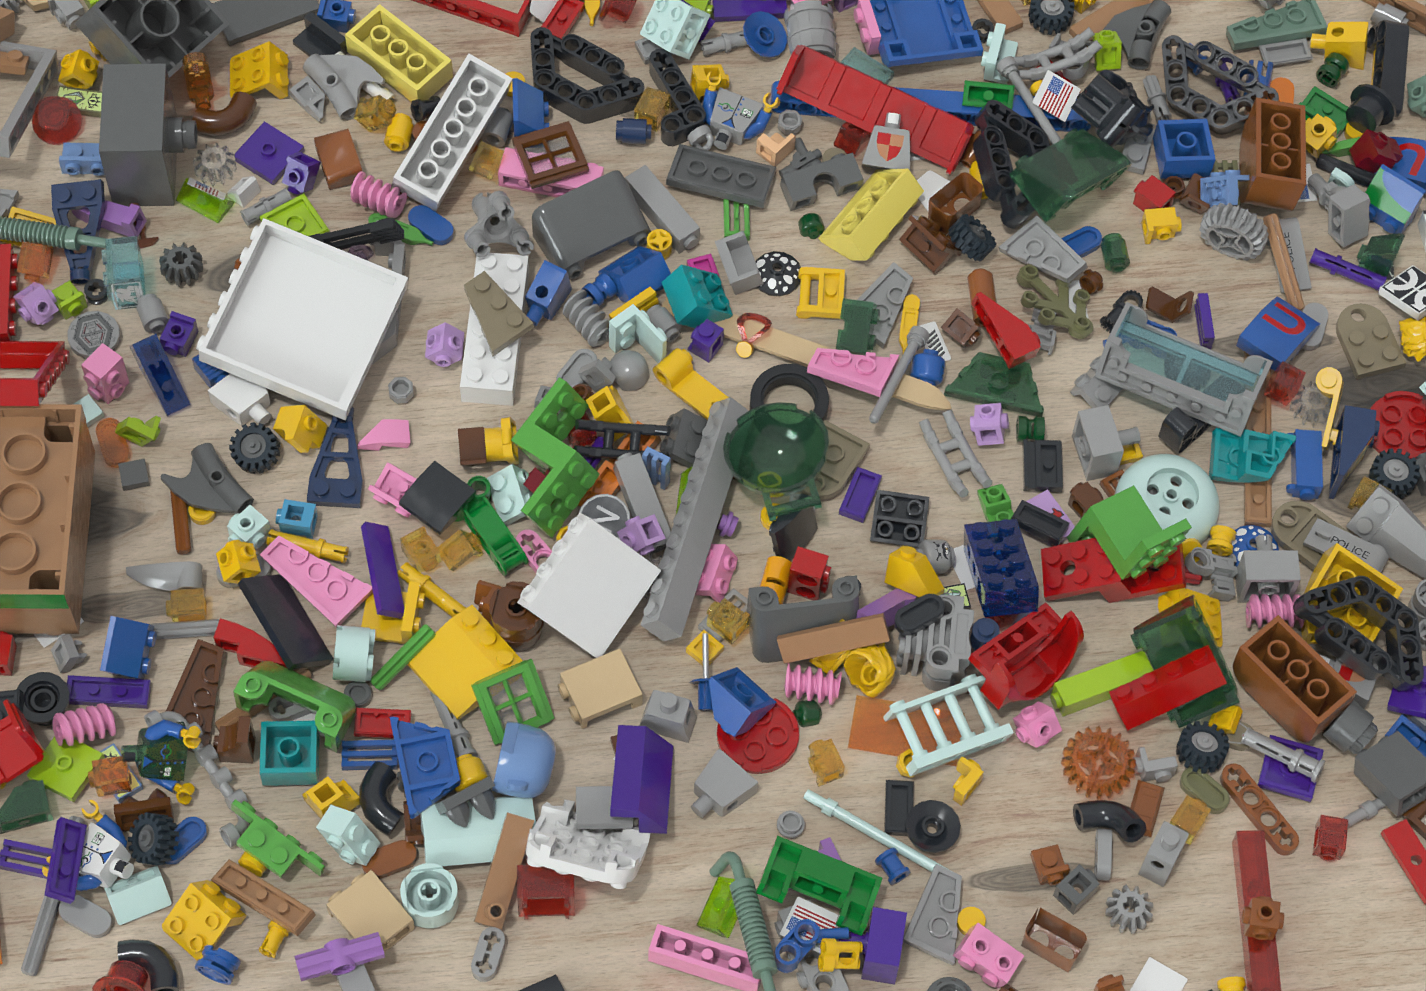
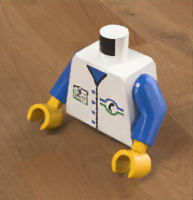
(103, 853)

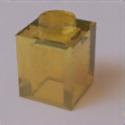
(652, 106)
(486, 160)
(187, 605)
(1191, 816)

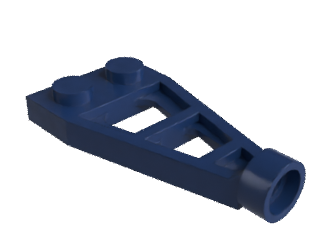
(74, 197)
(334, 491)

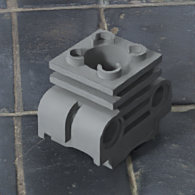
(941, 646)

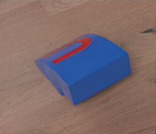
(1413, 162)
(1277, 332)

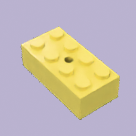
(399, 55)

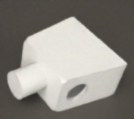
(241, 400)

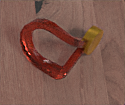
(745, 347)

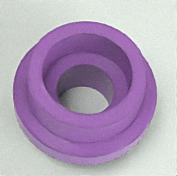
(727, 524)

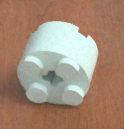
(353, 653)
(434, 880)

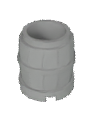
(811, 26)

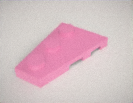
(859, 372)

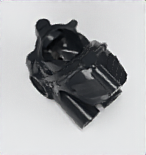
(1113, 108)

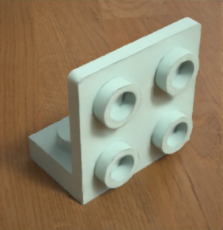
(675, 26)
(633, 325)

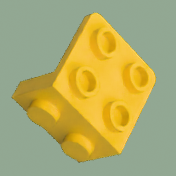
(259, 69)
(1208, 605)
(395, 629)
(201, 917)

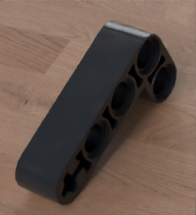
(1390, 61)
(682, 113)
(1181, 430)

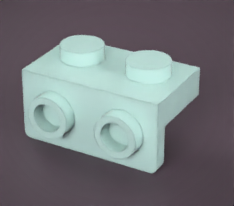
(998, 50)
(509, 493)

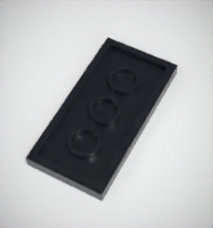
(285, 622)

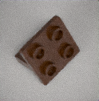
(929, 242)

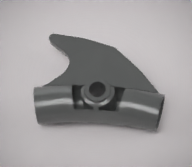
(1139, 30)
(209, 484)

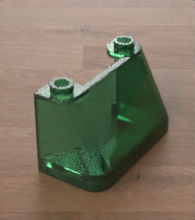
(1068, 171)
(1175, 634)

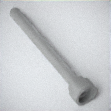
(1008, 68)
(916, 340)

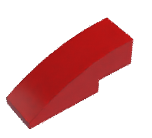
(246, 643)

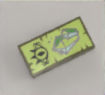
(86, 100)

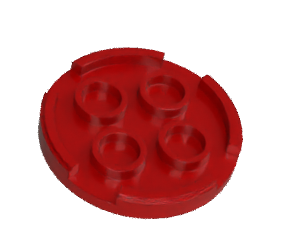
(1401, 423)
(766, 744)

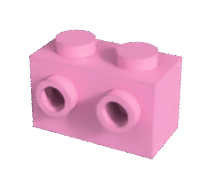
(105, 374)
(988, 956)

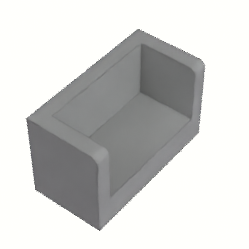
(739, 262)

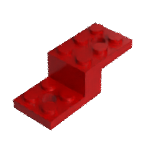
(1096, 573)

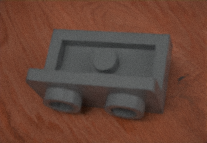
(684, 436)

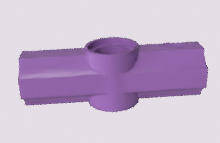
(339, 956)

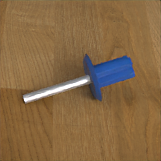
(704, 695)

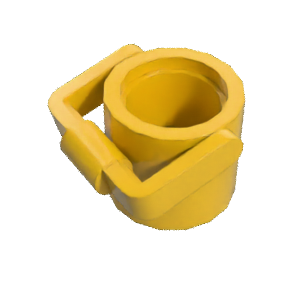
(499, 443)

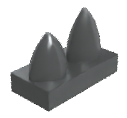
(479, 796)

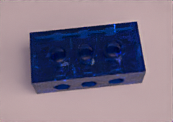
(1000, 594)

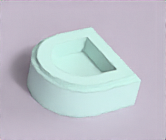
(1341, 178)

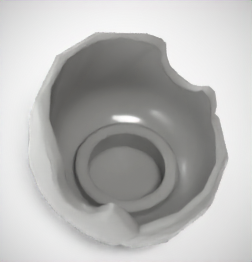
(630, 370)

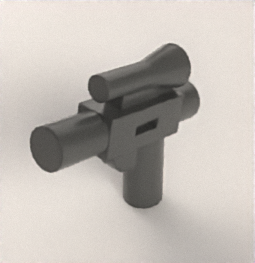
(802, 157)

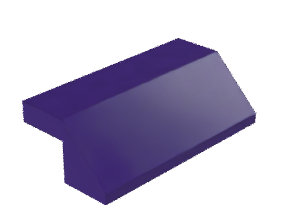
(642, 778)

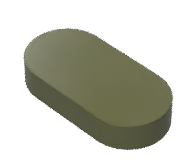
(1206, 789)

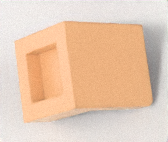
(775, 148)

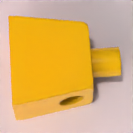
(1346, 39)

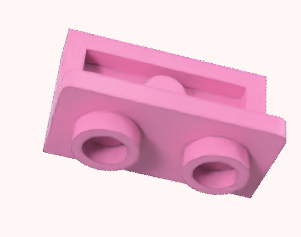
(868, 26)
(392, 486)
(717, 572)

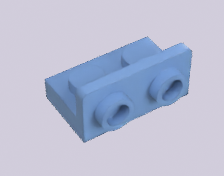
(81, 159)
(1221, 187)

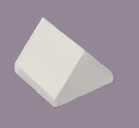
(244, 191)

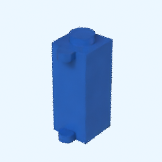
(1306, 465)

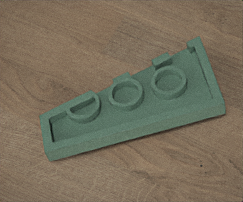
(1289, 23)

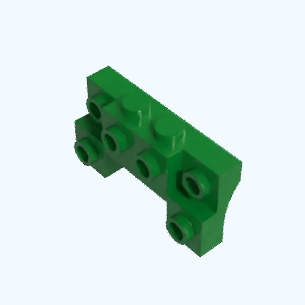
(820, 878)

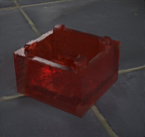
(544, 892)

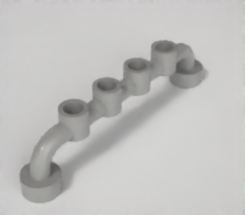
(219, 777)

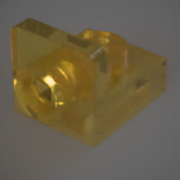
(459, 549)

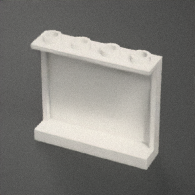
(589, 585)

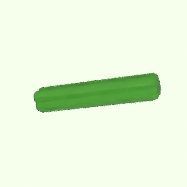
(403, 657)

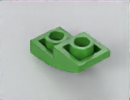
(995, 503)

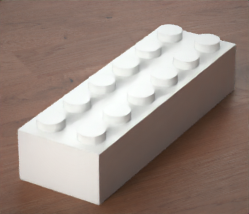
(452, 132)
(487, 377)

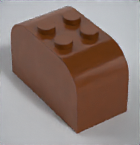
(1273, 155)
(1291, 680)

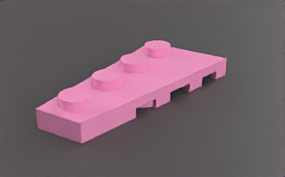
(321, 584)

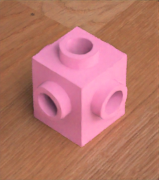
(1036, 724)

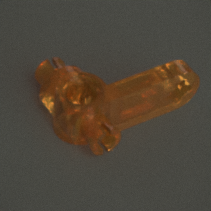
(198, 79)

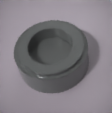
(359, 692)

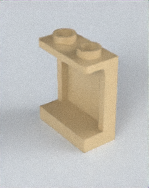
(599, 687)
(369, 909)

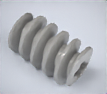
(587, 318)

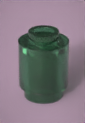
(1115, 252)

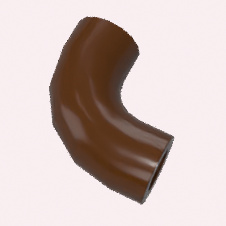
(228, 119)

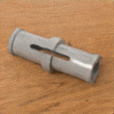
(723, 43)
(264, 205)

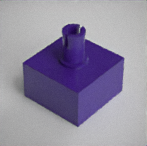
(882, 945)

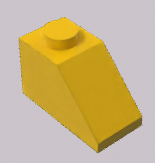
(912, 573)

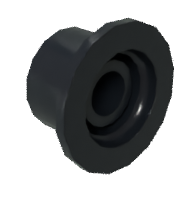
(1370, 108)
(44, 697)

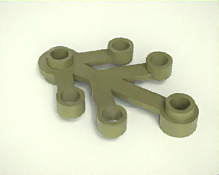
(1077, 323)

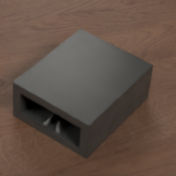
(1393, 772)

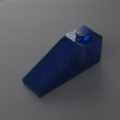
(159, 374)

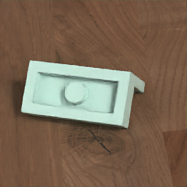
(138, 895)

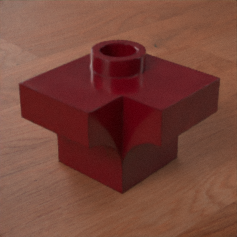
(1374, 150)

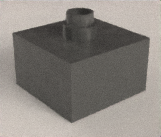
(151, 30)
(141, 134)

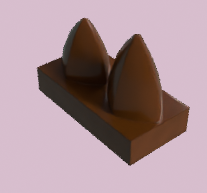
(131, 808)

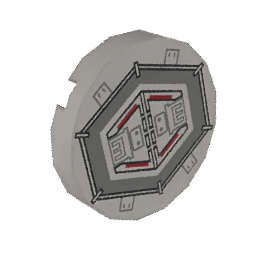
(92, 330)

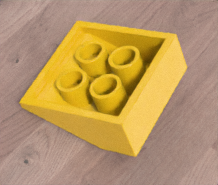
(1340, 564)
(459, 656)

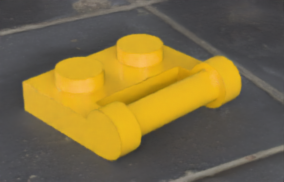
(829, 292)

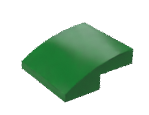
(1325, 105)

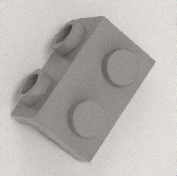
(1094, 390)

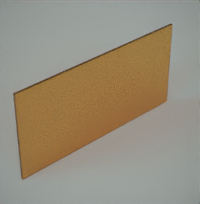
(873, 734)

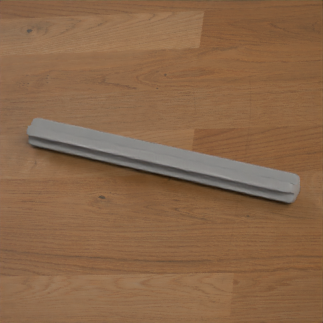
(42, 930)

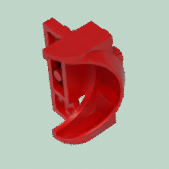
(1022, 667)

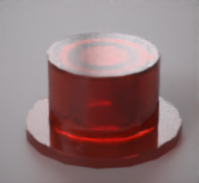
(617, 9)
(56, 120)
(122, 977)

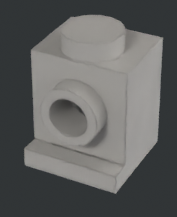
(66, 11)

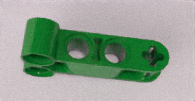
(490, 528)

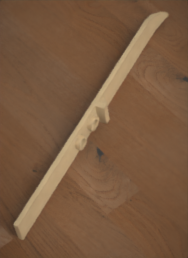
(802, 350)

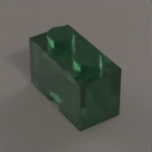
(858, 326)

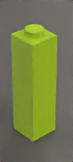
(1095, 684)

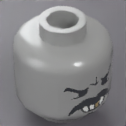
(939, 554)

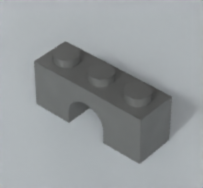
(840, 172)

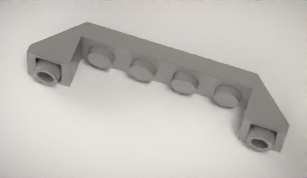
(396, 262)

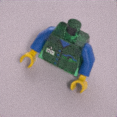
(163, 755)

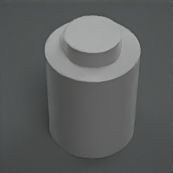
(498, 128)

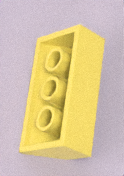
(872, 213)

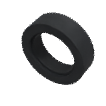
(791, 375)

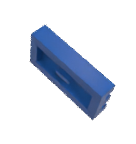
(368, 745)

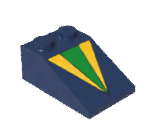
(1355, 435)

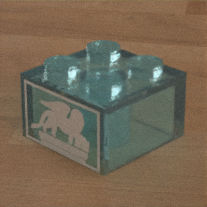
(123, 272)

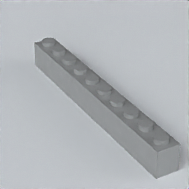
(693, 527)

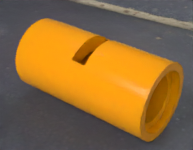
(777, 576)

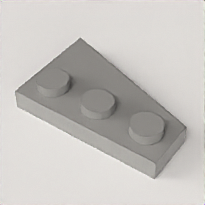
(1045, 250)
(888, 294)
(935, 917)

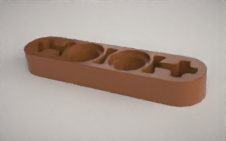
(1255, 811)

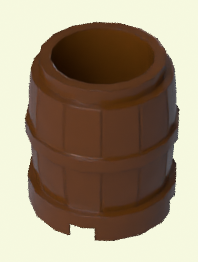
(511, 620)

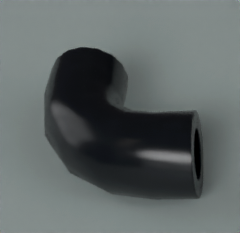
(374, 800)
(1109, 815)
(154, 960)

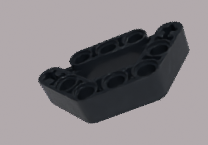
(1211, 65)
(616, 86)
(1003, 129)
(1399, 668)

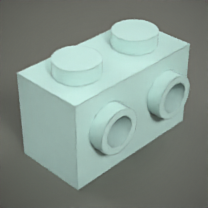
(348, 835)

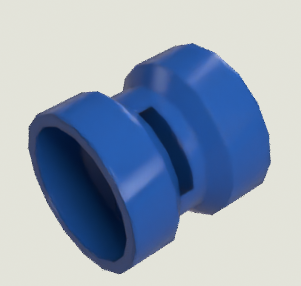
(601, 289)

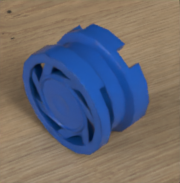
(217, 965)

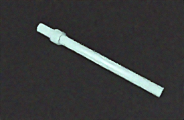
(830, 807)

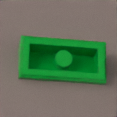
(979, 93)

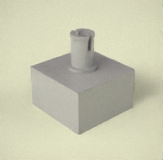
(1100, 443)
(1267, 571)

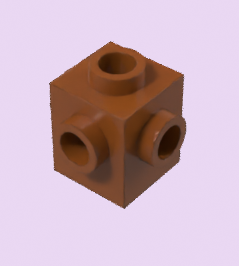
(1262, 918)

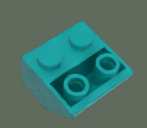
(696, 296)

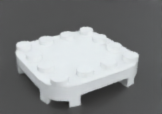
(593, 854)

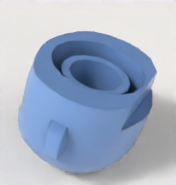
(524, 761)

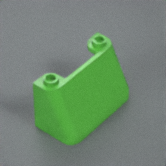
(332, 708)

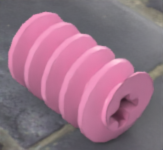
(377, 196)
(1269, 608)
(812, 684)
(83, 722)

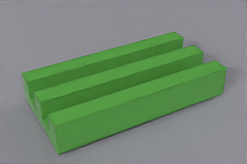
(736, 219)

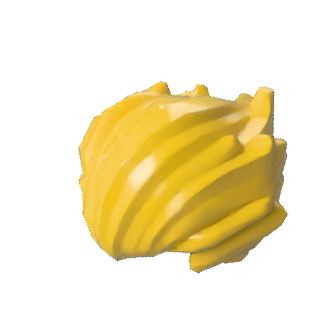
(1413, 337)
(870, 669)

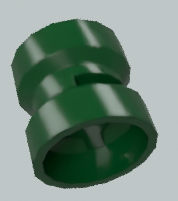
(1333, 68)
(1025, 425)

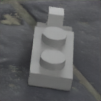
(1137, 151)

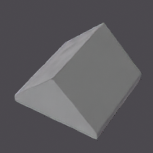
(593, 809)

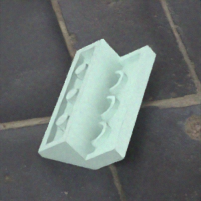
(458, 845)

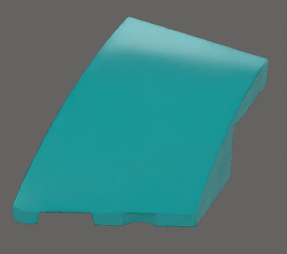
(1247, 457)

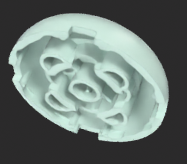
(1194, 488)

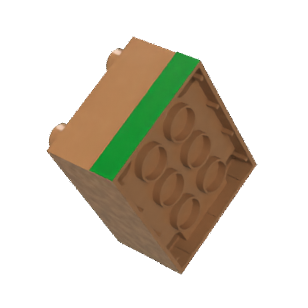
(44, 517)

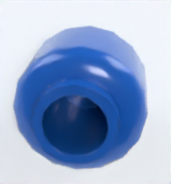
(928, 367)

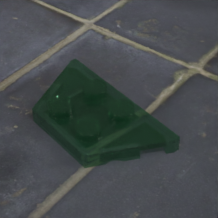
(991, 381)

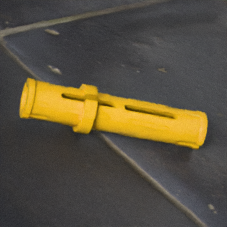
(318, 548)
(431, 590)

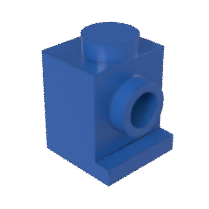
(337, 14)

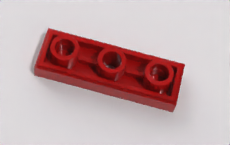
(1405, 848)

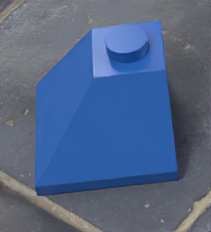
(737, 701)

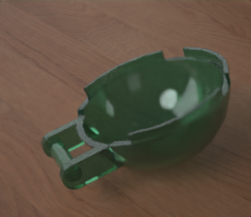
(778, 454)

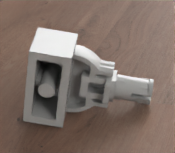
(1346, 207)

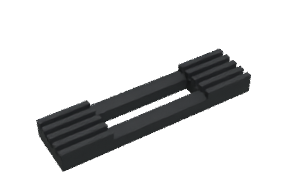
(384, 230)

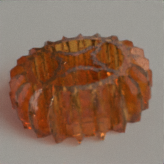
(1075, 754)

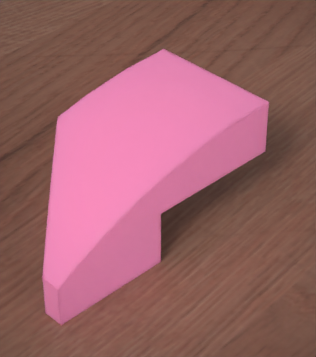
(387, 433)

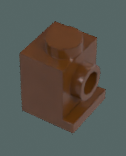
(1082, 497)

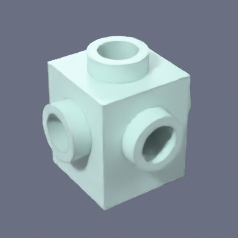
(249, 527)

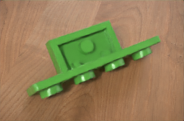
(270, 846)

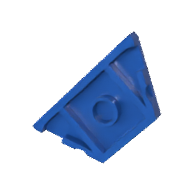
(425, 763)

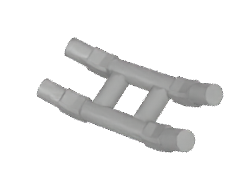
(1066, 49)
(939, 450)

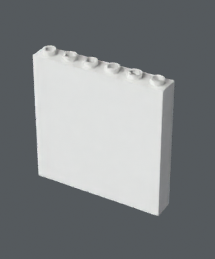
(302, 318)

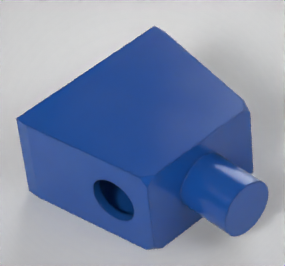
(547, 292)

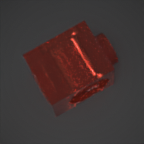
(1284, 383)
(1330, 838)

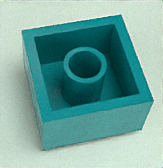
(289, 753)

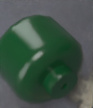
(811, 225)
(807, 713)

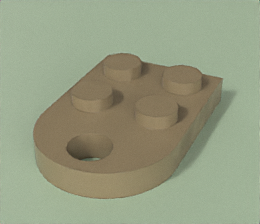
(1368, 343)
(843, 458)
(1292, 535)

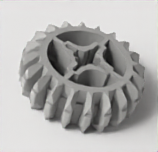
(1234, 231)

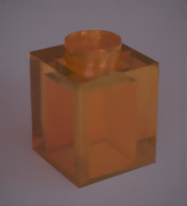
(35, 261)
(110, 776)

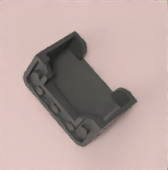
(589, 222)
(771, 619)

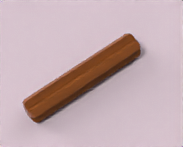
(181, 525)

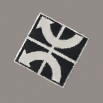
(1407, 292)

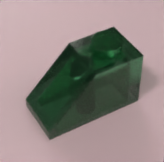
(1380, 253)
(26, 807)

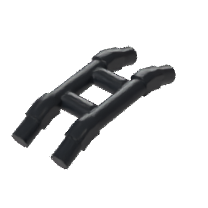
(609, 429)

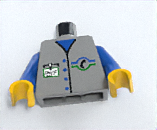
(734, 116)

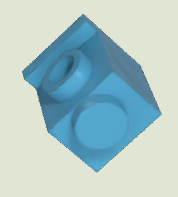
(297, 510)

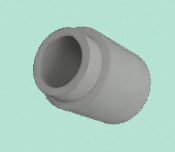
(1389, 13)
(152, 313)
(663, 319)

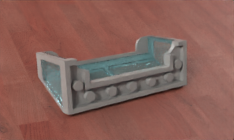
(1181, 372)

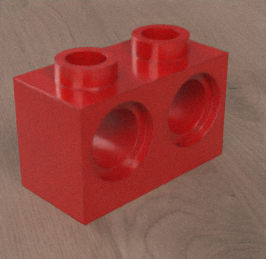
(809, 574)

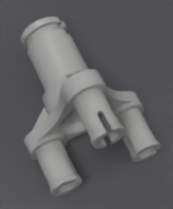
(495, 225)

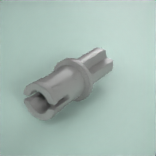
(1156, 97)

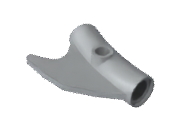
(341, 79)

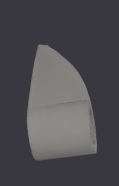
(168, 575)

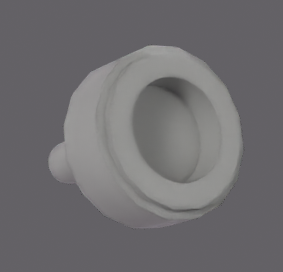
(701, 135)

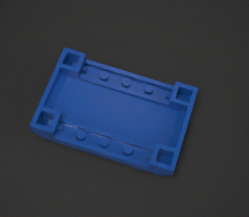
(924, 31)

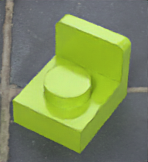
(1110, 55)
(69, 300)
(138, 432)

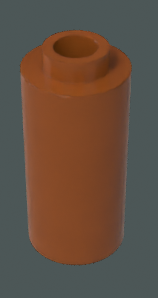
(980, 281)

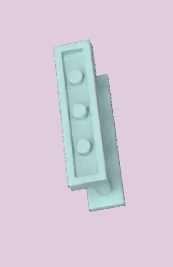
(946, 751)

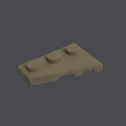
(497, 314)

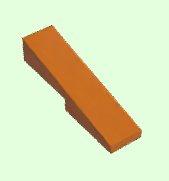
(607, 481)

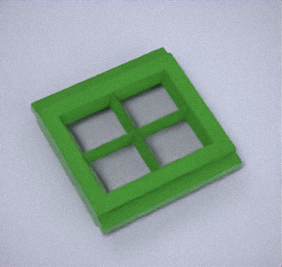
(513, 697)

